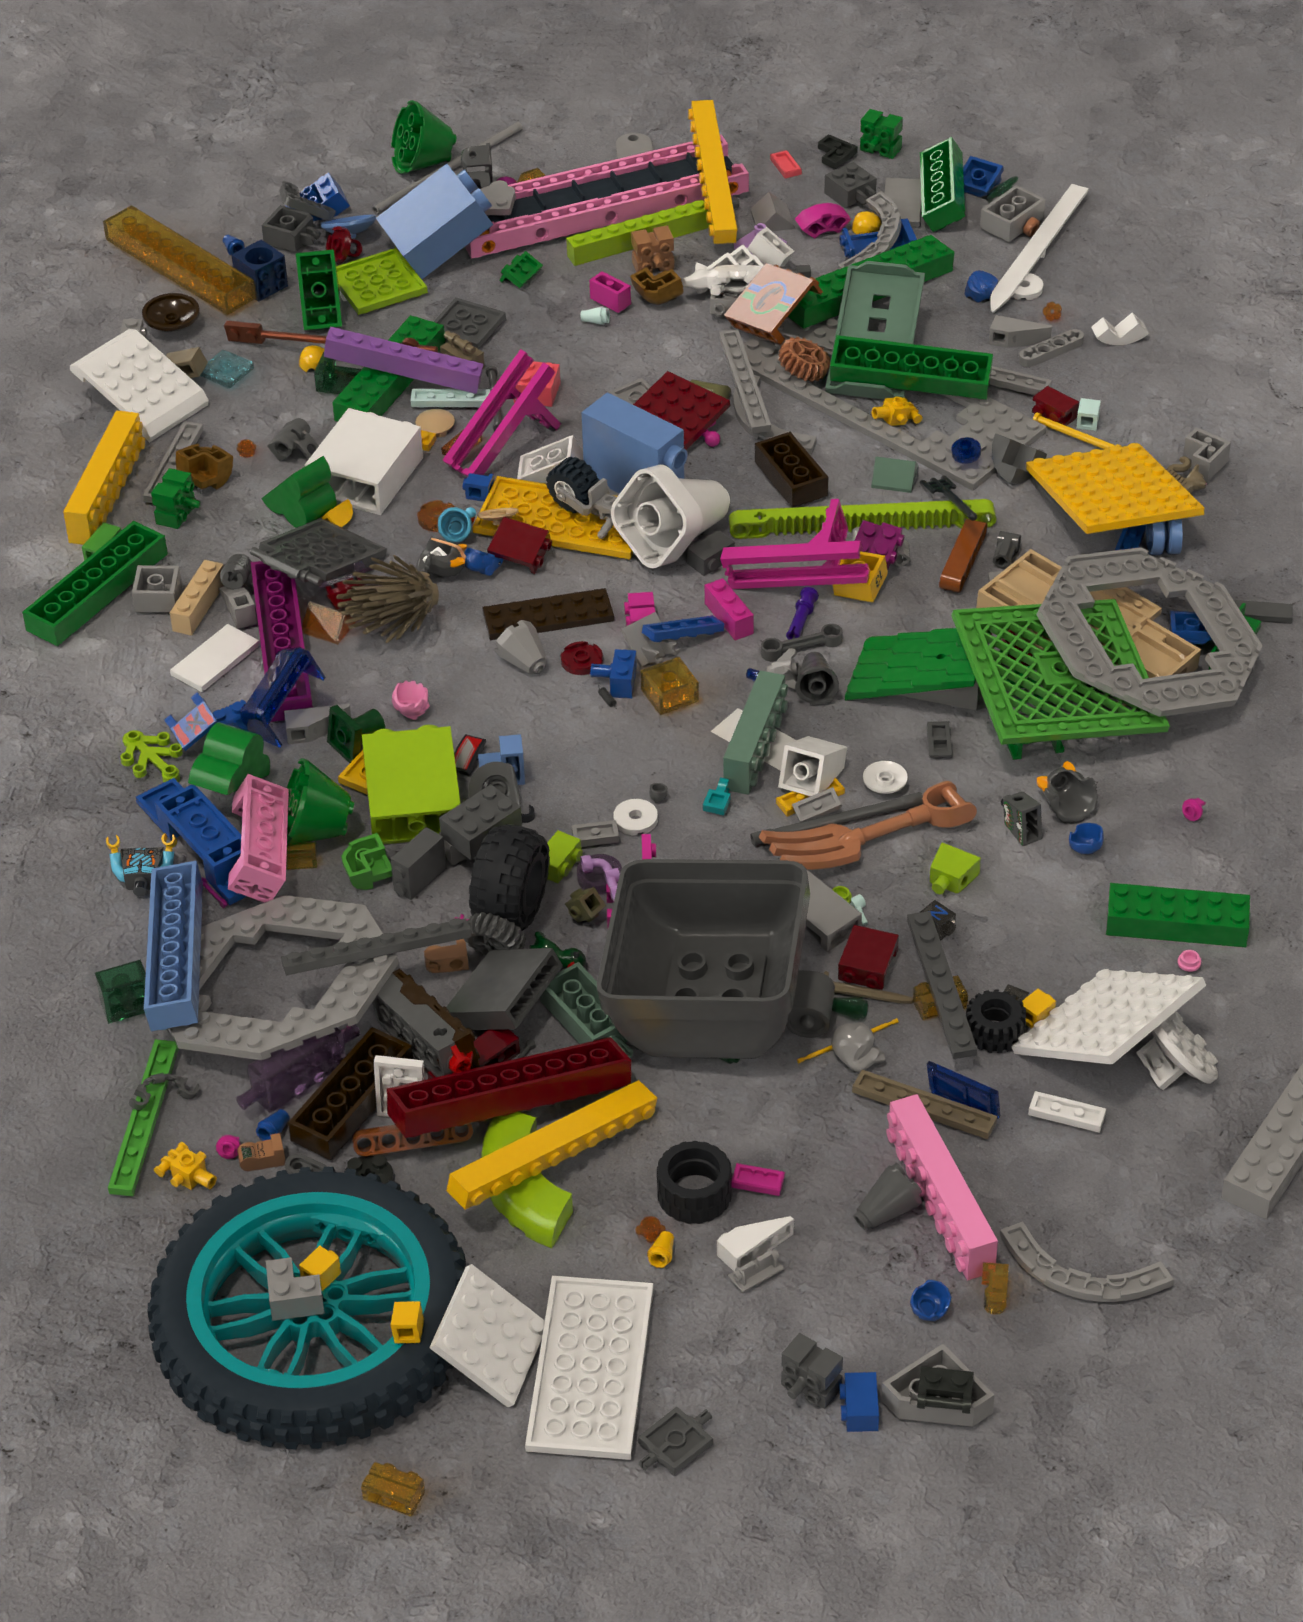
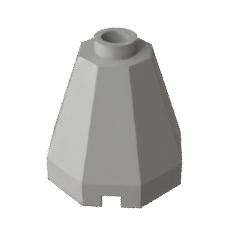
(522, 647)

